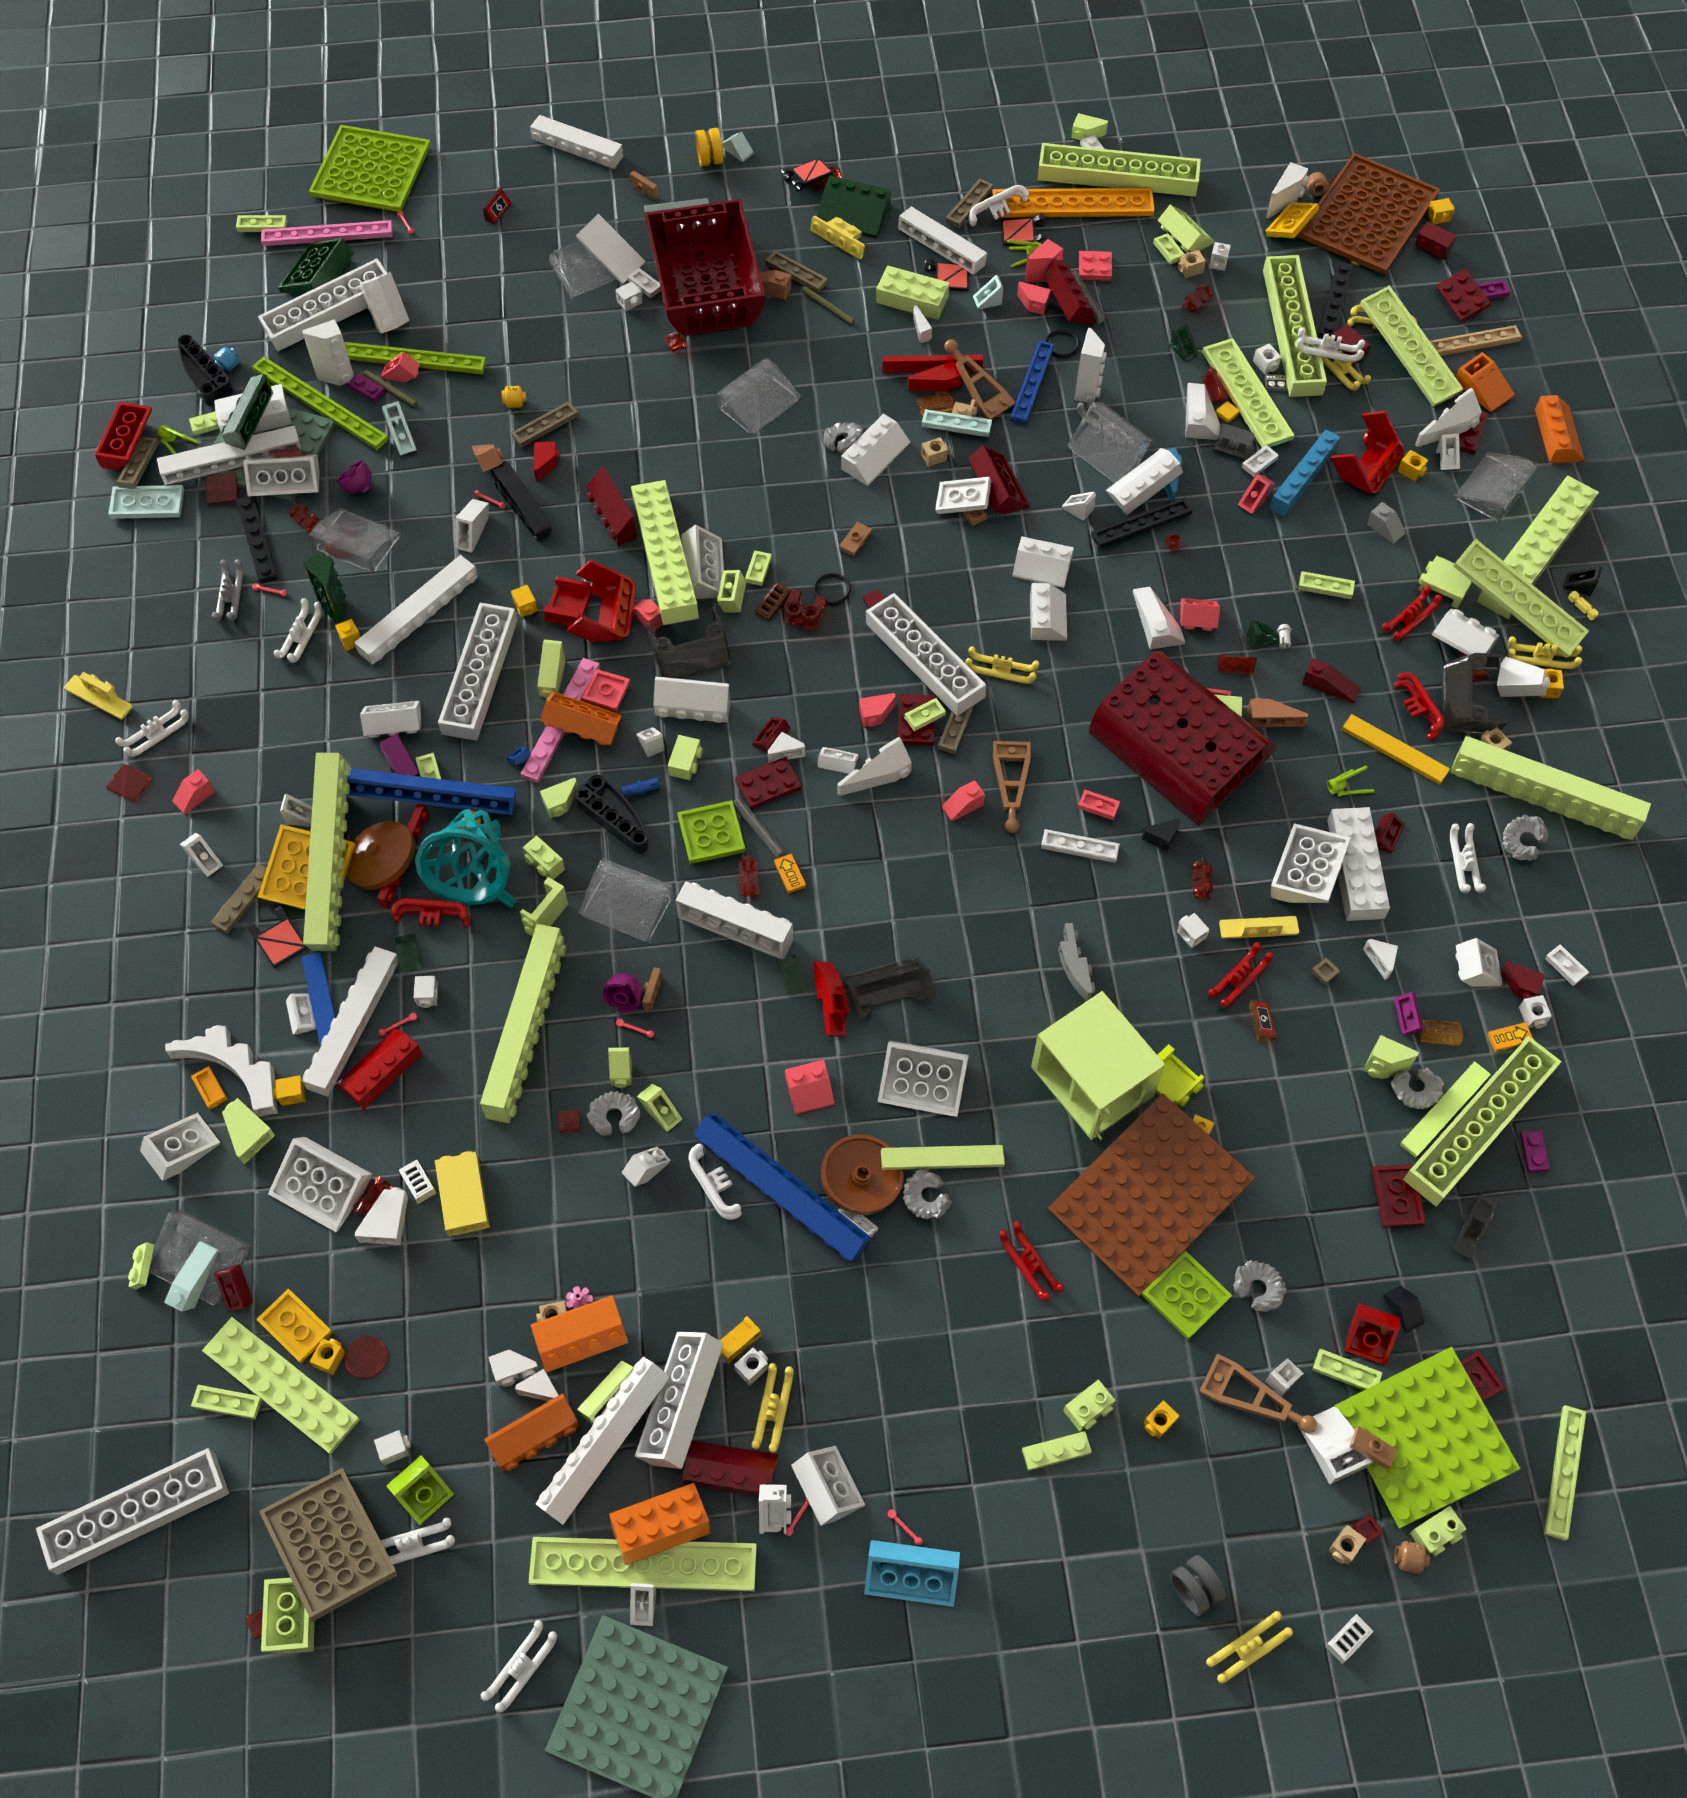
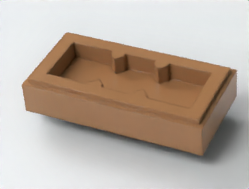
(644, 185)
(855, 539)
(651, 989)
(1373, 1447)

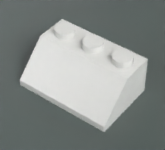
(384, 302)
(1042, 562)
(1047, 612)
(1465, 633)
(391, 718)
(827, 1485)

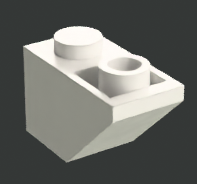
(645, 1165)
(511, 1366)

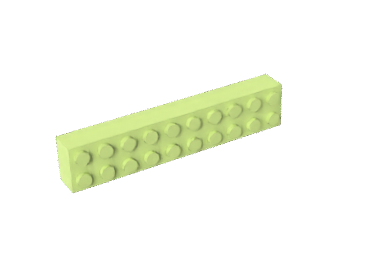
(1118, 169)
(1291, 312)
(1546, 535)
(664, 553)
(1550, 788)
(326, 852)
(523, 1024)
(1481, 1121)

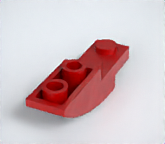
(833, 996)

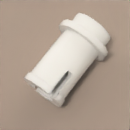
(1284, 635)

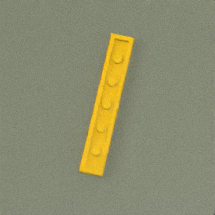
(1395, 749)

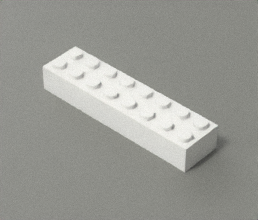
(327, 302)
(925, 654)
(477, 671)
(132, 1511)

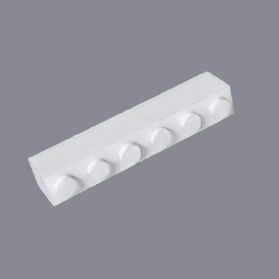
(576, 141)
(942, 240)

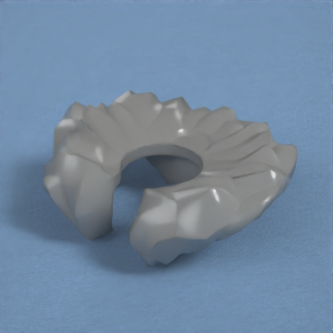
(850, 431)
(1516, 828)
(1423, 1099)
(613, 1101)
(913, 1198)
(1267, 1275)

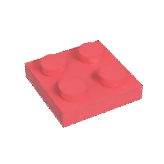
(1095, 265)
(606, 690)

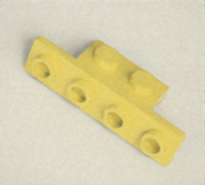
(839, 234)
(98, 694)
(1259, 927)

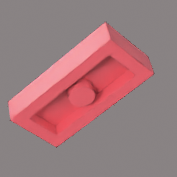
(1098, 804)

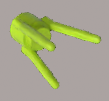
(1030, 248)
(169, 435)
(1338, 784)

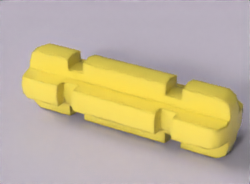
(1583, 605)

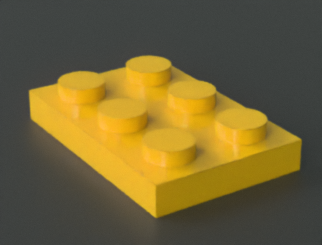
(1292, 220)
(294, 1325)

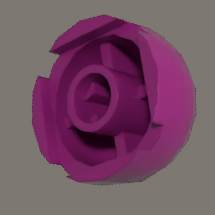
(356, 479)
(623, 992)

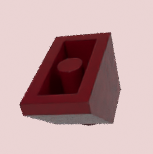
(1522, 980)

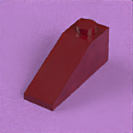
(1330, 681)

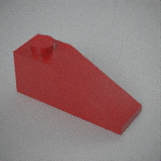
(940, 378)

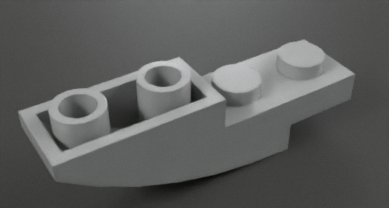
(1075, 967)

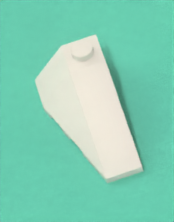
(1200, 414)
(1453, 421)
(1157, 621)
(883, 769)

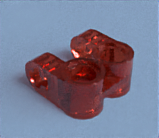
(807, 615)

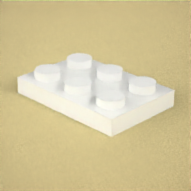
(963, 495)

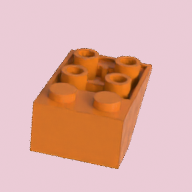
(1486, 381)

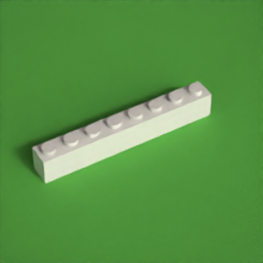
(223, 456)
(416, 609)
(350, 1022)
(602, 1440)

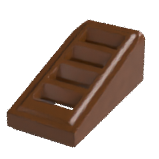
(777, 591)

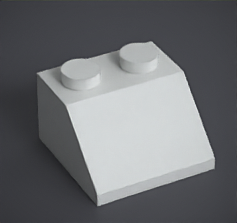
(1478, 964)

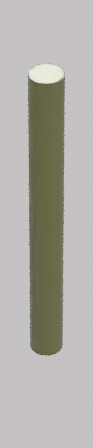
(828, 305)
(390, 388)

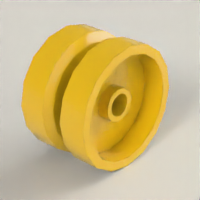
(709, 146)

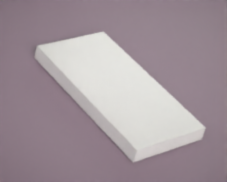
(610, 249)

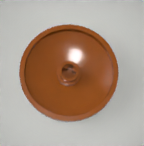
(381, 855)
(855, 1175)

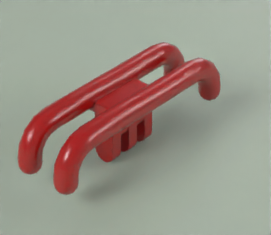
(1411, 615)
(1421, 703)
(430, 910)
(1240, 977)
(1030, 1263)

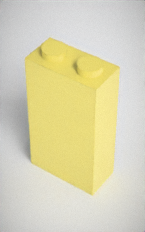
(462, 1193)

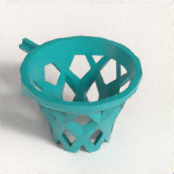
(484, 889)

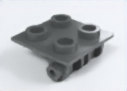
(1234, 441)

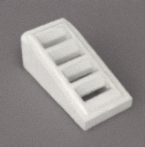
(922, 326)
(423, 1194)
(1333, 1647)

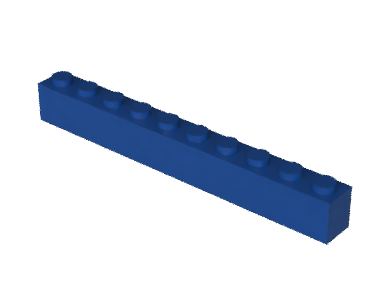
(431, 791)
(782, 1187)

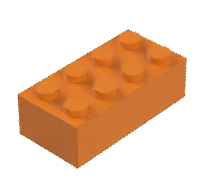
(659, 1523)

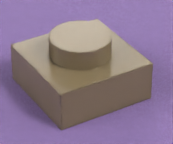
(1325, 971)

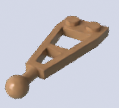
(994, 406)
(1011, 752)
(1218, 1378)

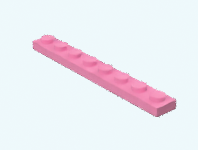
(319, 233)
(552, 736)

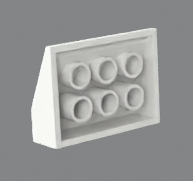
(274, 416)
(1309, 865)
(923, 1078)
(319, 1183)

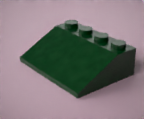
(856, 204)
(316, 266)

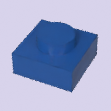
(519, 756)

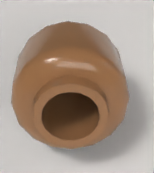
(1317, 184)
(1411, 1557)

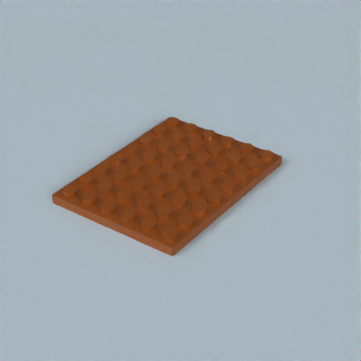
(1369, 213)
(1151, 1194)

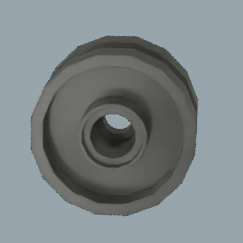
(1197, 1585)

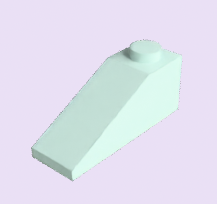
(398, 428)
(192, 1278)

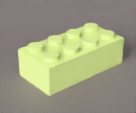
(907, 289)

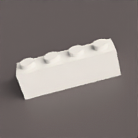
(328, 353)
(1090, 367)
(874, 450)
(282, 475)
(1145, 480)
(704, 561)
(691, 699)

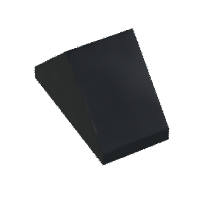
(1583, 580)
(1161, 834)
(1406, 1307)

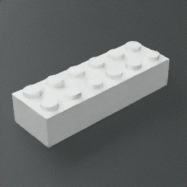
(1361, 870)
(734, 920)
(680, 1400)

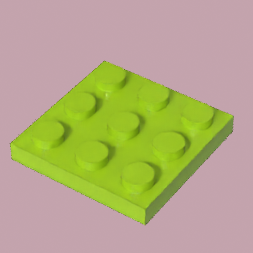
(711, 832)
(1186, 1295)

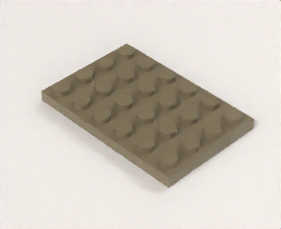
(327, 1544)

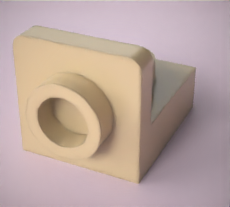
(965, 409)

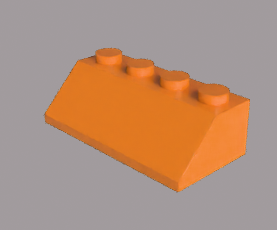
(1558, 430)
(580, 718)
(579, 1333)
(532, 1433)

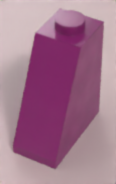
(397, 756)

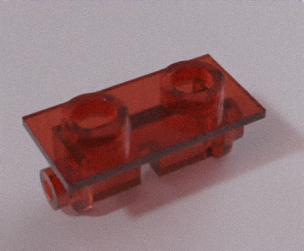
(1202, 292)
(1214, 385)
(300, 512)
(1236, 664)
(1203, 872)
(748, 877)
(373, 1191)

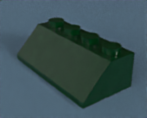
(248, 412)
(326, 586)

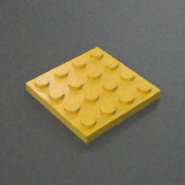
(288, 868)

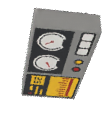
(1275, 383)

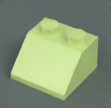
(1389, 1058)

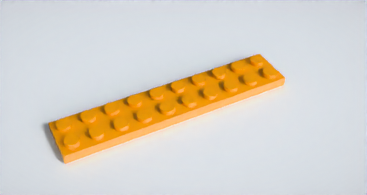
(1081, 202)

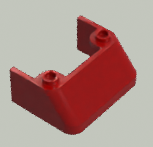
(1379, 459)
(616, 605)

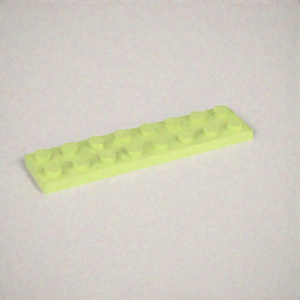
(1411, 346)
(1248, 393)
(1520, 598)
(281, 1385)

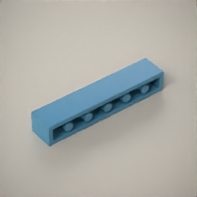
(1304, 473)

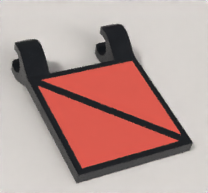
(807, 173)
(1023, 229)
(950, 273)
(280, 940)

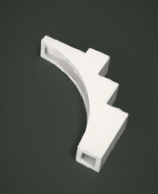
(237, 1058)

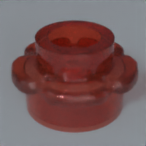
(1173, 541)

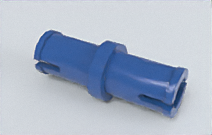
(640, 787)

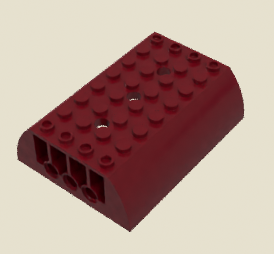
(722, 236)
(1176, 757)

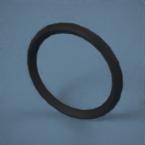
(1068, 332)
(833, 575)

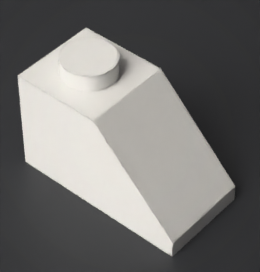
(201, 854)

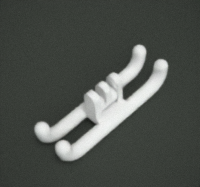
(997, 203)
(1329, 348)
(299, 632)
(154, 731)
(1466, 859)
(713, 1184)
(411, 1543)
(520, 1667)

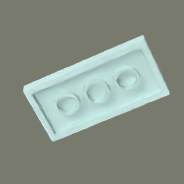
(146, 502)

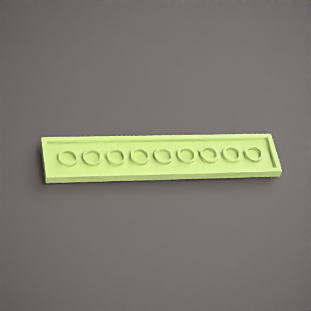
(682, 1567)

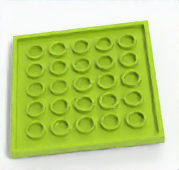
(370, 168)
(1440, 1436)

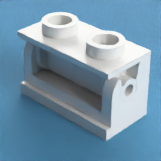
(773, 1508)

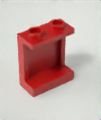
(568, 601)

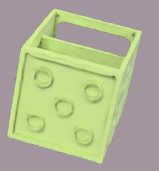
(1097, 1065)

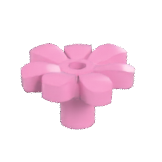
(578, 1298)

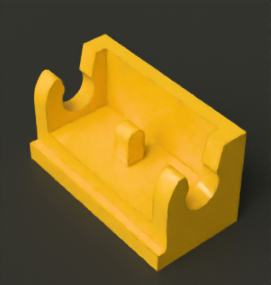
(739, 1339)

